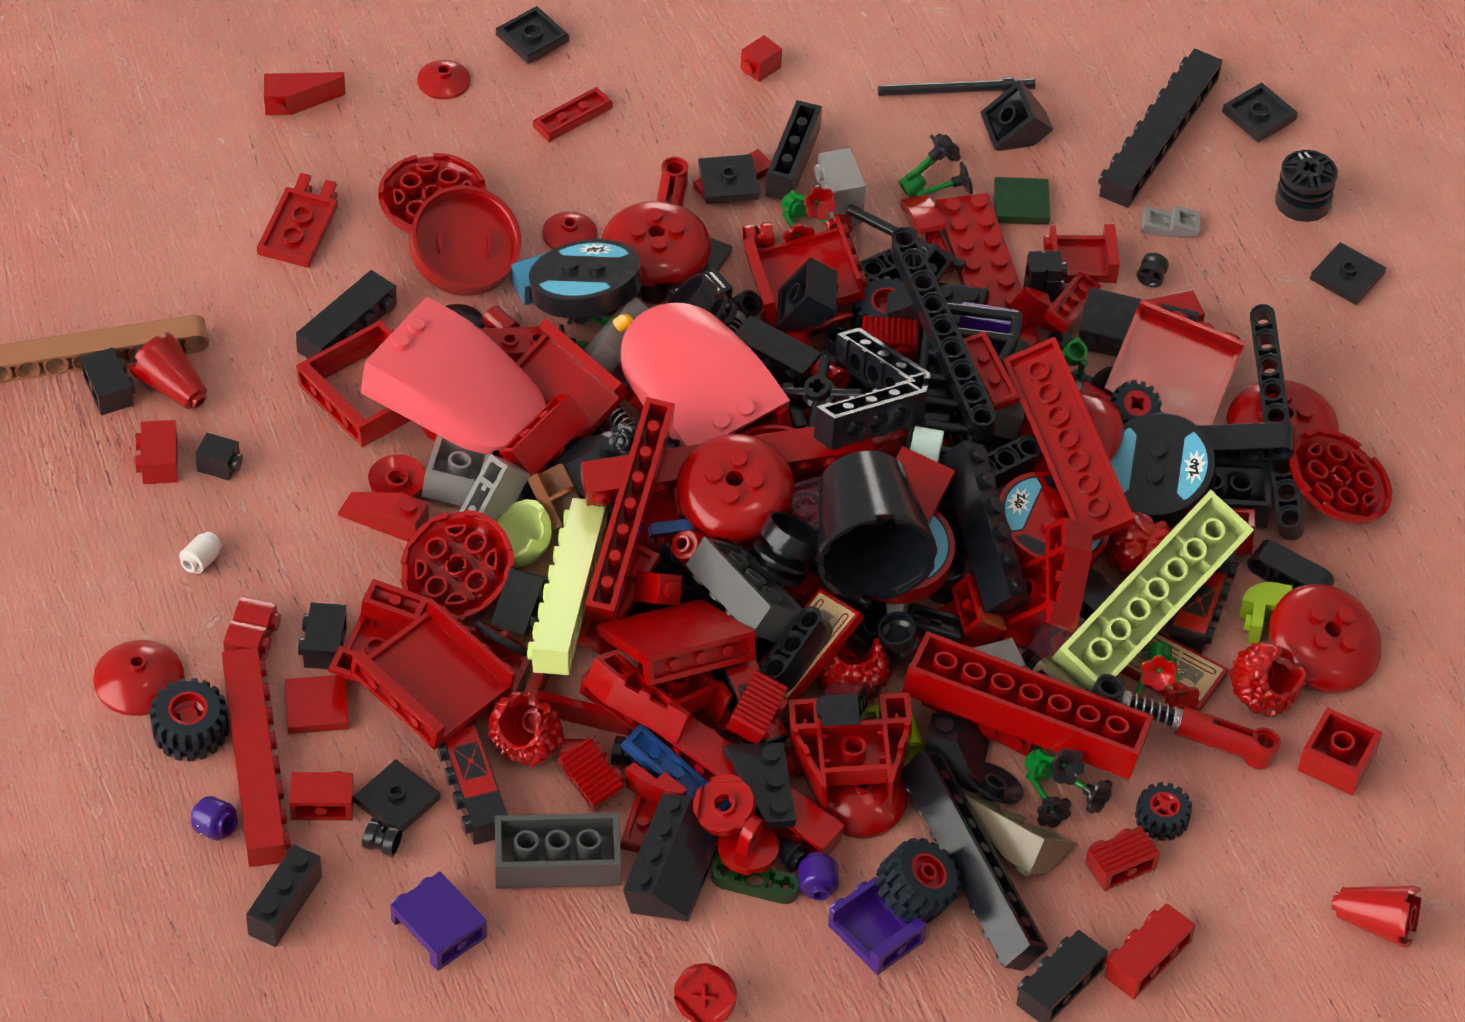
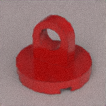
(750, 850)
(705, 993)

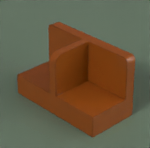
(554, 492)

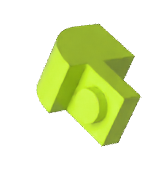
(1258, 606)

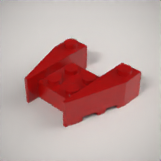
(1054, 582)
(660, 706)
(852, 753)

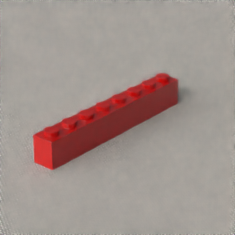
(629, 511)
(254, 757)

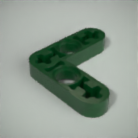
(738, 883)

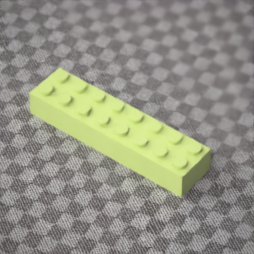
(1153, 592)

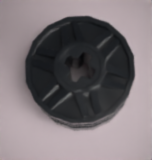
(1306, 185)
(702, 293)
(784, 549)

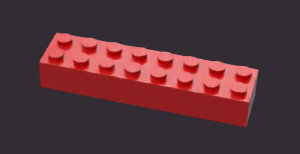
(1027, 704)

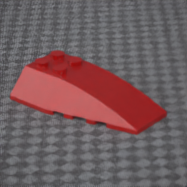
(388, 611)

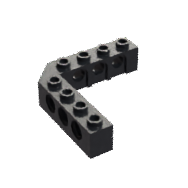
(894, 404)

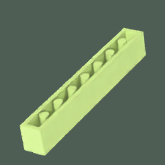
(569, 585)

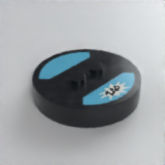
(585, 278)
(1164, 466)

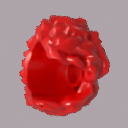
(1134, 543)
(848, 668)
(1266, 679)
(525, 729)

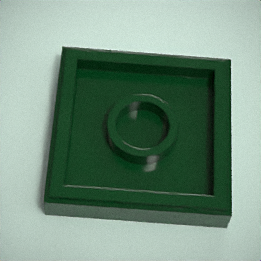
(1022, 200)

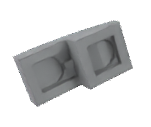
(1178, 223)

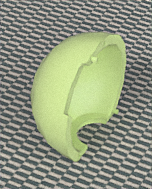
(528, 530)

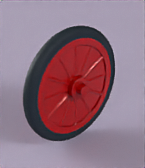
(502, 637)

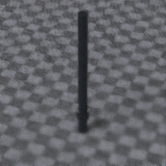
(952, 87)

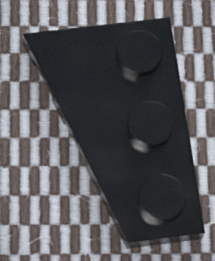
(766, 773)

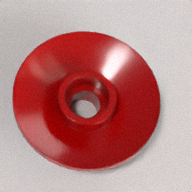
(443, 79)
(568, 228)
(837, 319)
(397, 475)

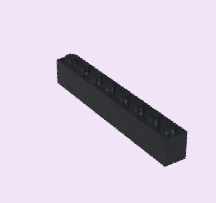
(1160, 128)
(982, 876)

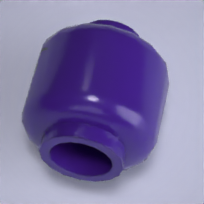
(214, 818)
(818, 875)

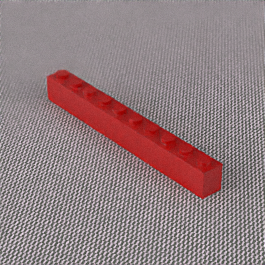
(798, 446)
(702, 750)

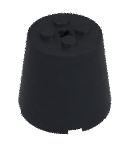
(871, 528)

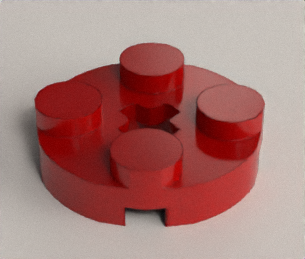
(713, 793)

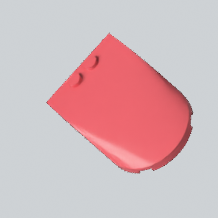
(700, 366)
(451, 380)

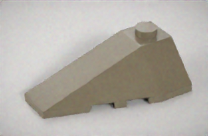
(1023, 844)

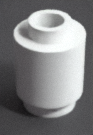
(200, 552)

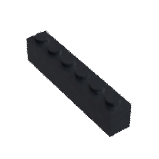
(985, 529)

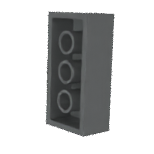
(742, 589)
(557, 850)

